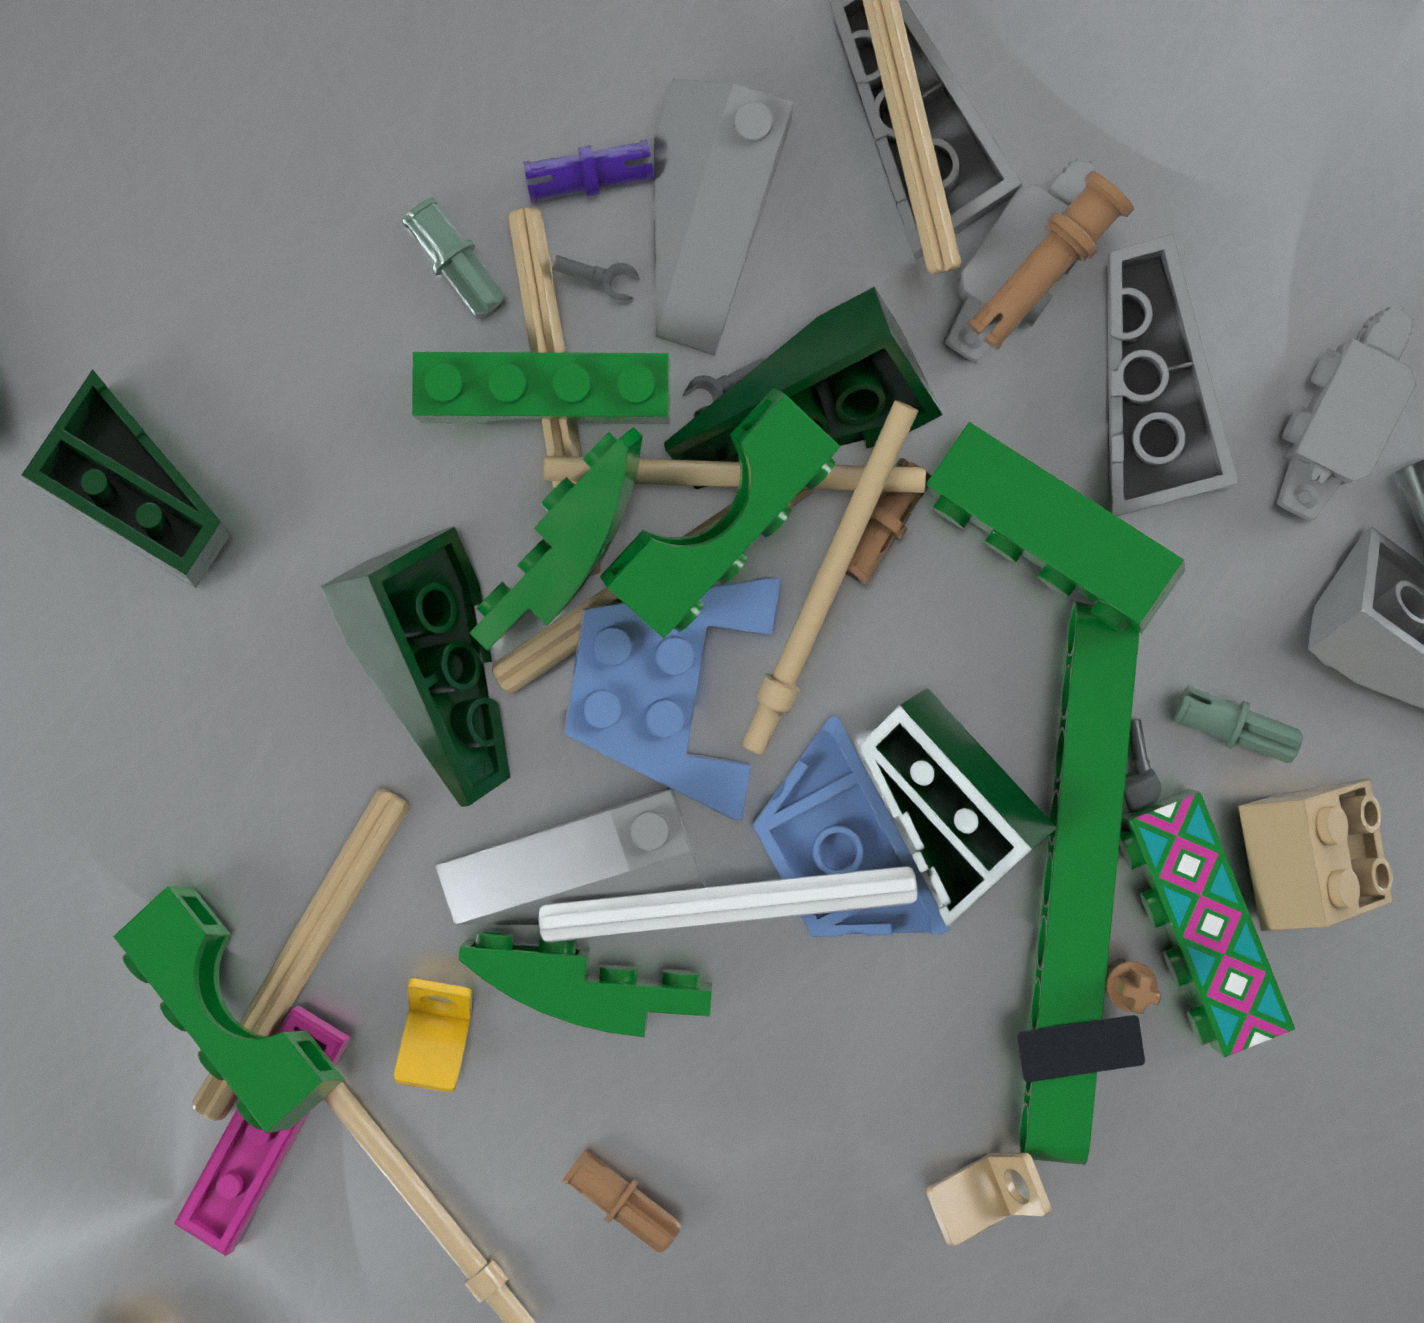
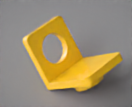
(434, 1036)

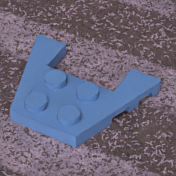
(638, 691)

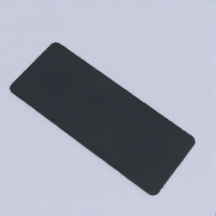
(1081, 1048)

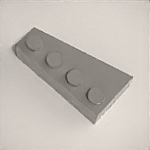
(968, 157)
(1162, 399)

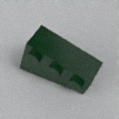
(122, 484)
(953, 801)

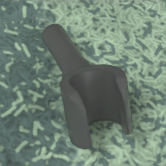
(597, 275)
(719, 386)
(1144, 786)

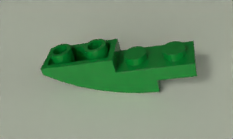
(574, 541)
(557, 983)

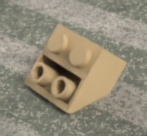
(1316, 856)

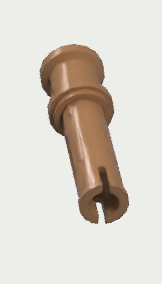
(1069, 238)

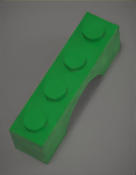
(541, 386)
(778, 457)
(179, 951)

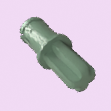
(453, 257)
(1237, 725)

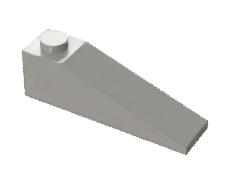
(600, 855)

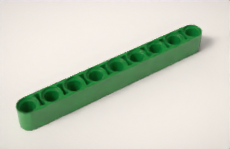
(1080, 871)

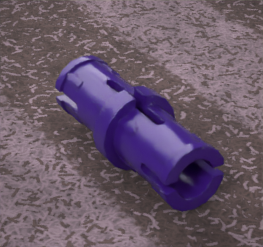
(589, 170)

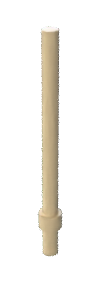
(728, 474)
(779, 689)
(484, 1277)

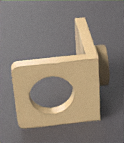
(986, 1195)

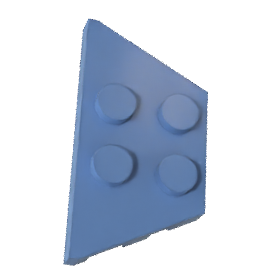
(833, 823)

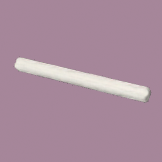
(728, 904)

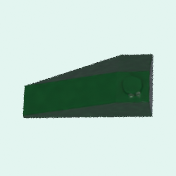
(836, 369)
(411, 632)

